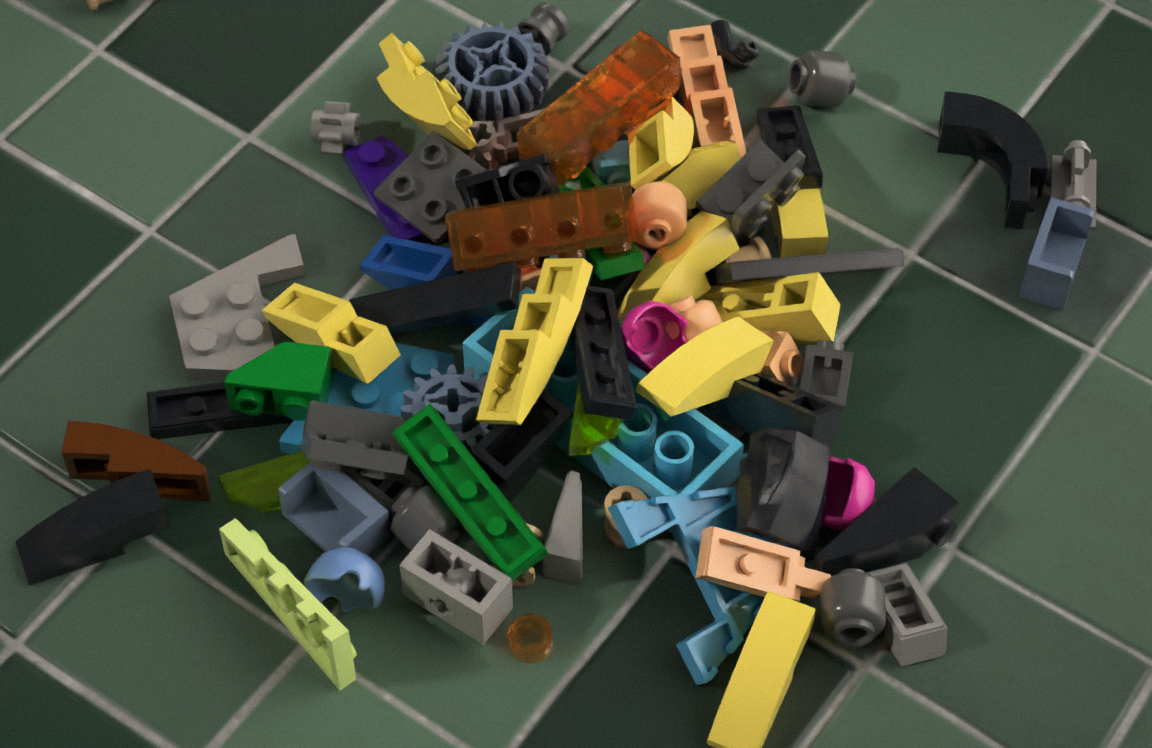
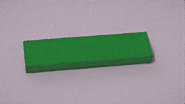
(469, 493)

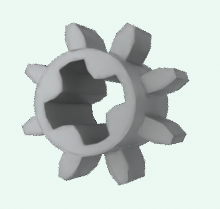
(335, 127)
(489, 147)

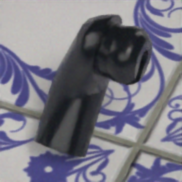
(738, 55)

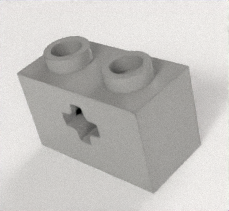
(456, 586)

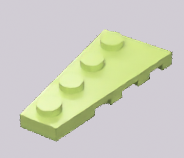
(293, 604)

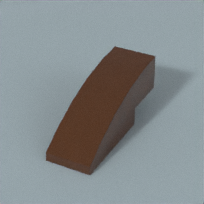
(115, 453)

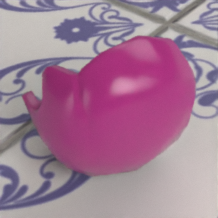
(646, 334)
(848, 493)

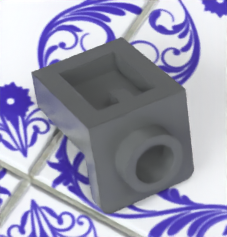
(827, 371)

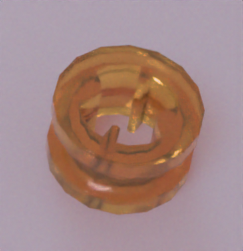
(527, 624)

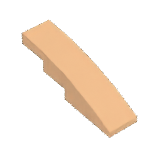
(706, 88)

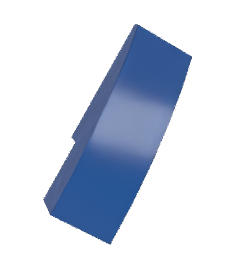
(407, 262)

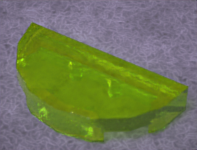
(590, 430)
(260, 482)

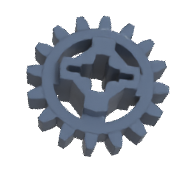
(454, 398)

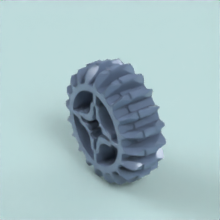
(494, 71)

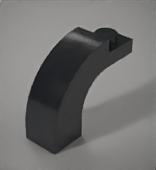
(1003, 140)

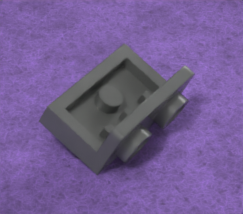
(352, 437)

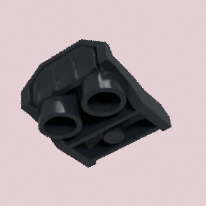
(509, 182)
(783, 489)

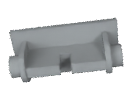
(1075, 177)

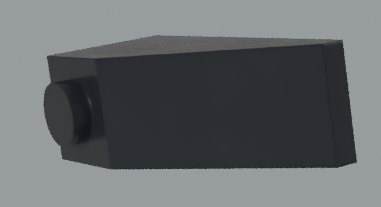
(773, 404)
(894, 528)

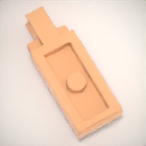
(755, 566)

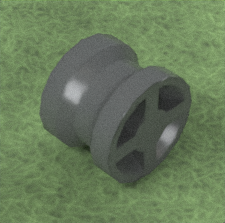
(546, 25)

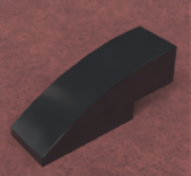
(516, 452)
(93, 528)

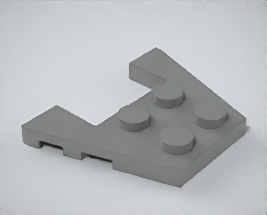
(222, 314)

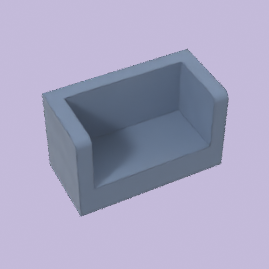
(1056, 253)
(334, 510)

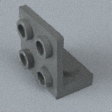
(425, 186)
(753, 189)

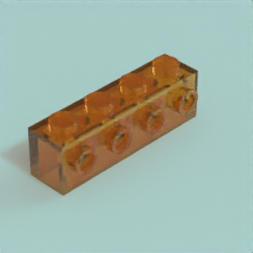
(602, 106)
(543, 227)

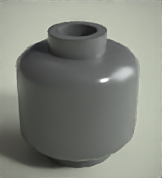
(821, 79)
(417, 513)
(853, 607)

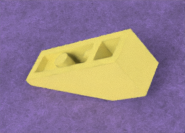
(787, 303)

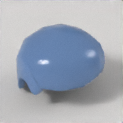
(347, 577)

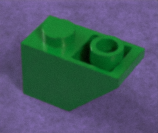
(282, 381)

